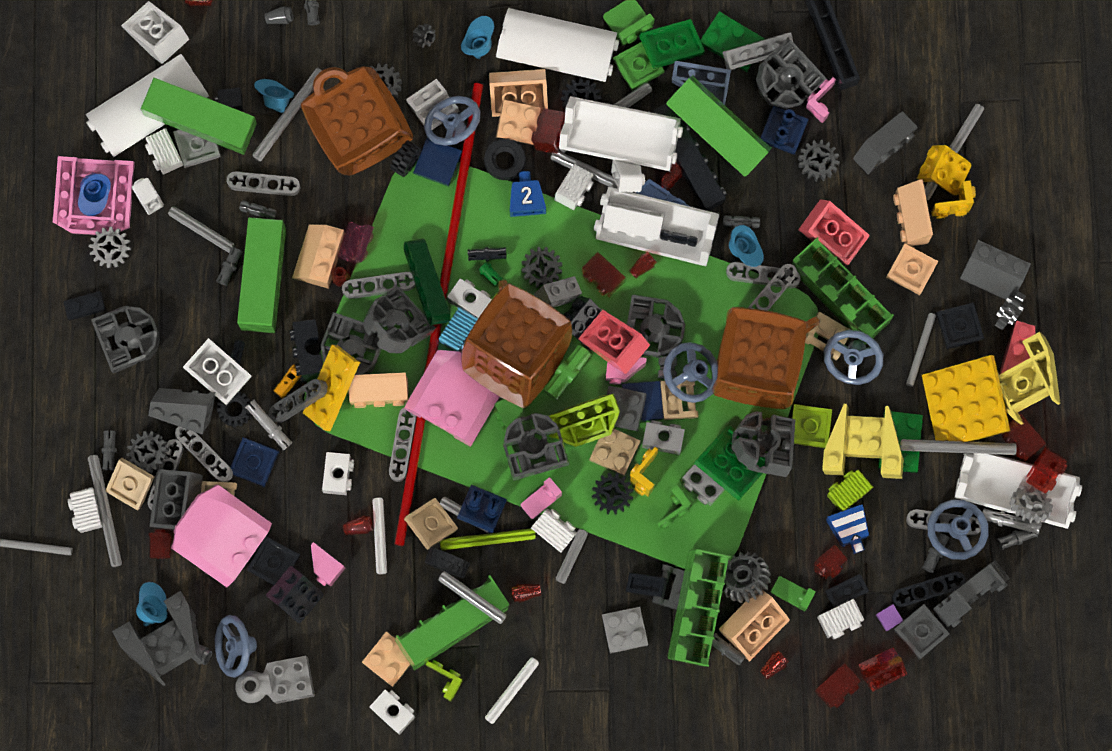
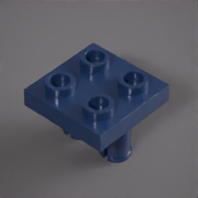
(784, 129)
(481, 508)

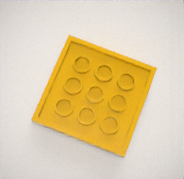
(966, 401)

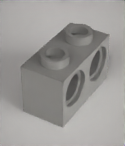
(559, 292)
(699, 488)

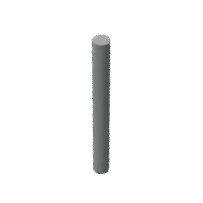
(921, 349)
(36, 547)

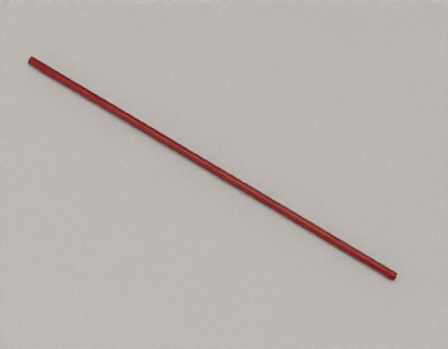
(434, 337)

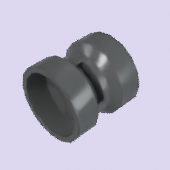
(673, 372)

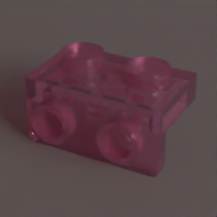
(355, 243)

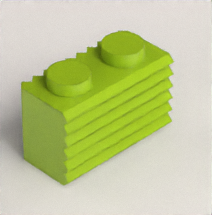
(849, 491)

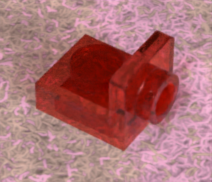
(670, 179)
(160, 544)

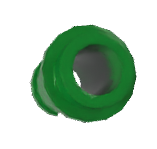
(489, 273)

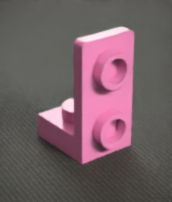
(819, 110)
(541, 498)

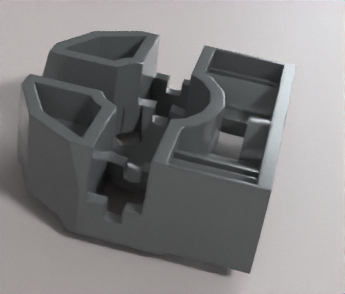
(780, 78)
(642, 308)
(391, 310)
(108, 326)
(339, 330)
(515, 435)
(750, 450)

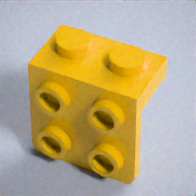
(944, 168)
(960, 207)
(641, 483)

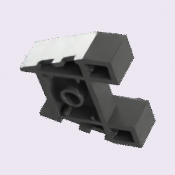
(959, 601)
(168, 644)

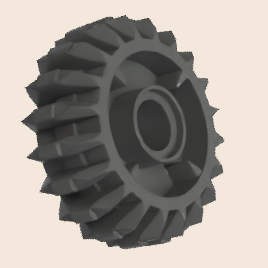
(749, 587)

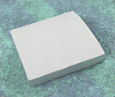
(427, 98)

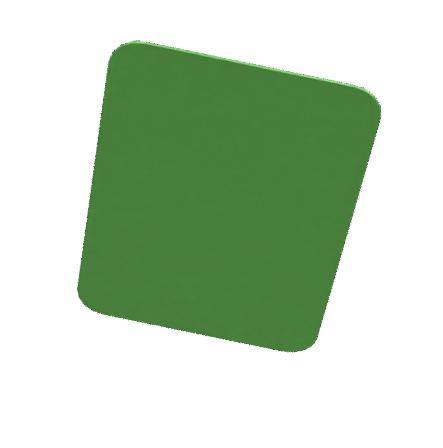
(703, 294)

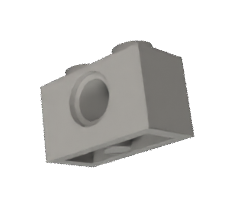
(672, 445)

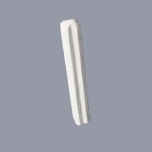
(379, 534)
(511, 690)

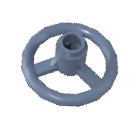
(453, 122)
(853, 356)
(692, 371)
(962, 522)
(236, 646)

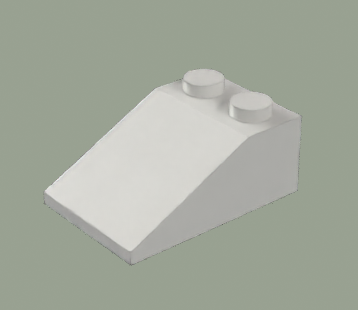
(156, 32)
(217, 371)

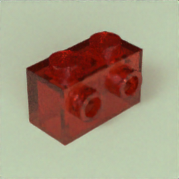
(548, 130)
(603, 275)
(1025, 438)
(1046, 470)
(830, 563)
(882, 669)
(838, 686)

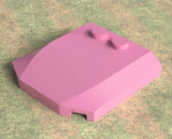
(118, 207)
(451, 398)
(219, 534)

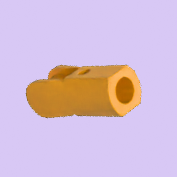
(286, 383)

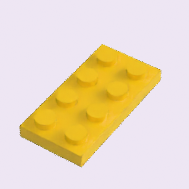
(338, 374)

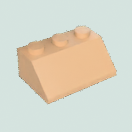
(522, 87)
(913, 214)
(319, 255)
(379, 390)
(754, 625)

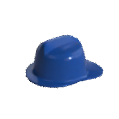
(93, 194)

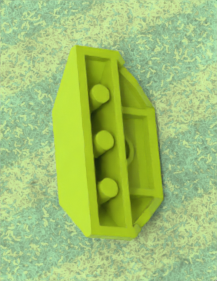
(587, 420)

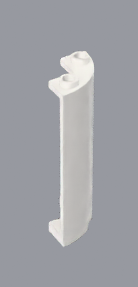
(557, 45)
(121, 119)
(620, 133)
(677, 219)
(994, 478)

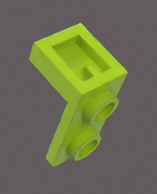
(450, 688)

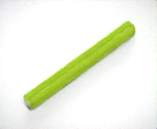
(487, 539)

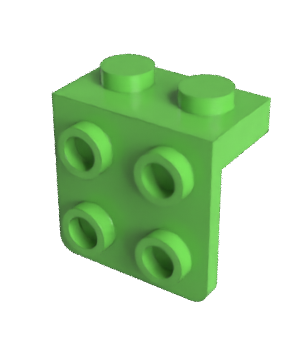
(628, 21)

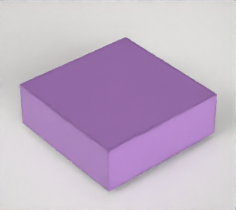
(889, 617)

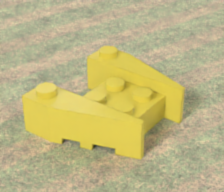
(1030, 379)
(866, 439)

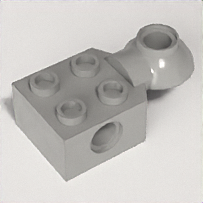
(281, 681)

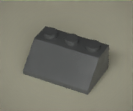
(995, 270)
(173, 496)

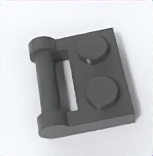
(676, 589)

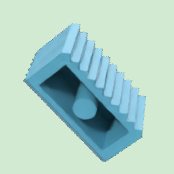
(458, 330)

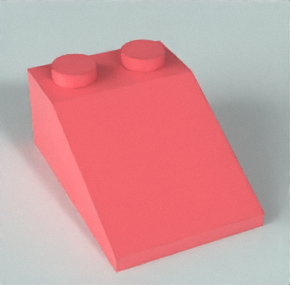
(834, 231)
(614, 341)

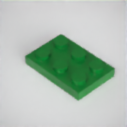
(728, 34)
(672, 43)
(907, 427)

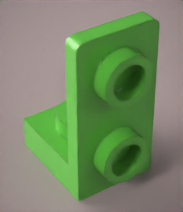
(678, 499)
(792, 593)

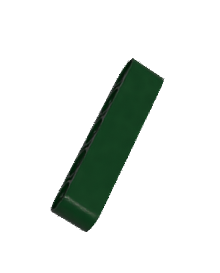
(426, 281)

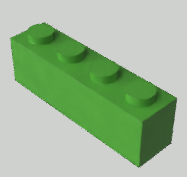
(508, 413)

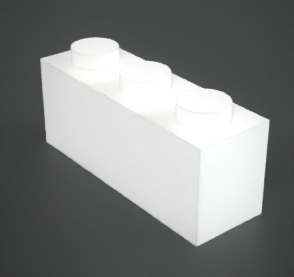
(633, 221)

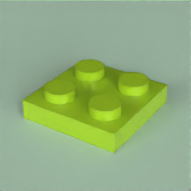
(811, 425)

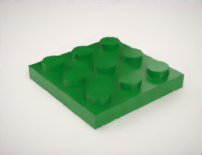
(724, 468)

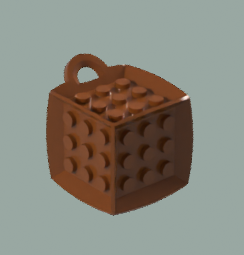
(355, 119)
(516, 345)
(761, 357)

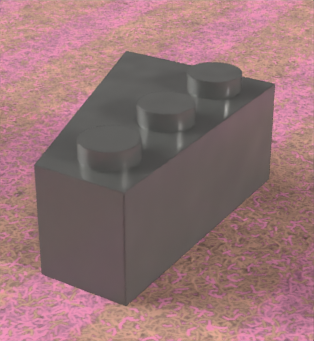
(884, 142)
(183, 409)

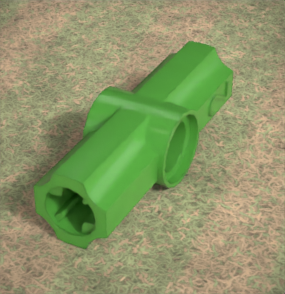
(567, 372)

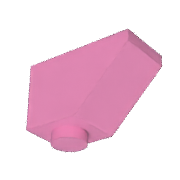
(615, 376)
(325, 566)

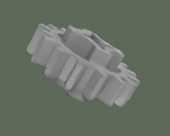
(109, 238)
(1031, 504)

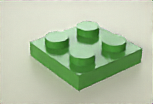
(636, 66)

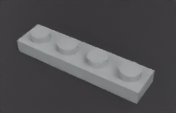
(753, 52)

